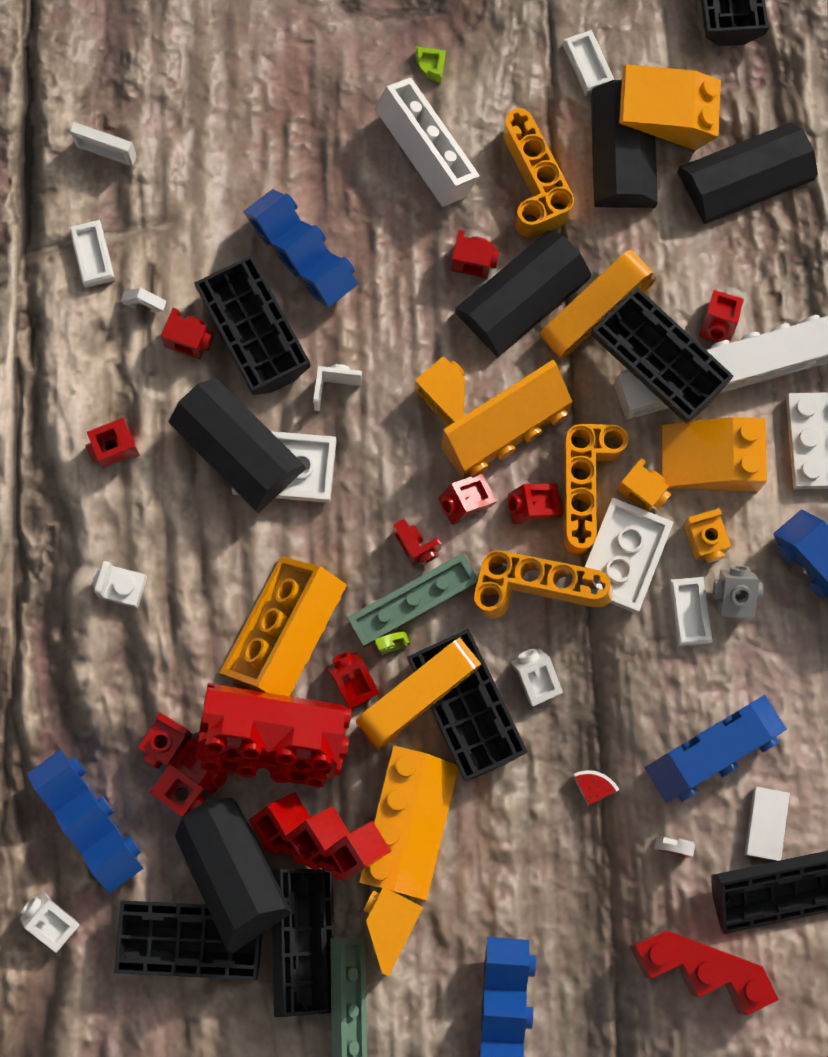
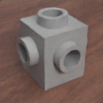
(737, 592)

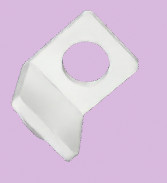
(335, 374)

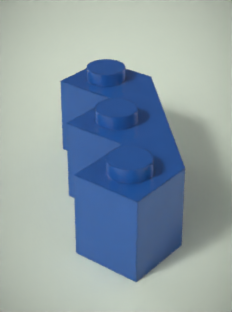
(301, 247)
(806, 544)
(716, 750)
(86, 820)
(505, 997)

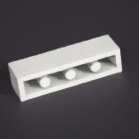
(426, 142)

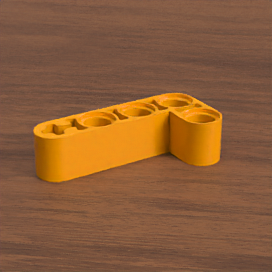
(532, 169)
(596, 303)
(585, 489)
(543, 586)
(417, 694)

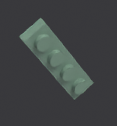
(413, 600)
(348, 997)

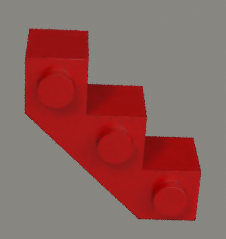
(319, 839)
(705, 969)

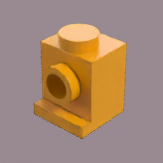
(644, 487)
(702, 547)

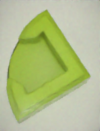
(431, 62)
(391, 643)

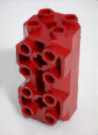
(285, 734)

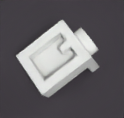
(118, 585)
(537, 676)
(48, 921)

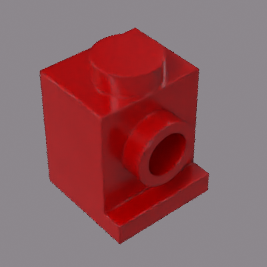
(474, 256)
(186, 335)
(111, 433)
(176, 736)
(168, 786)

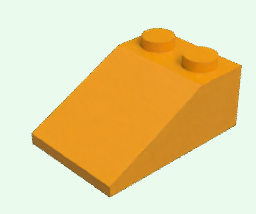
(671, 104)
(715, 454)

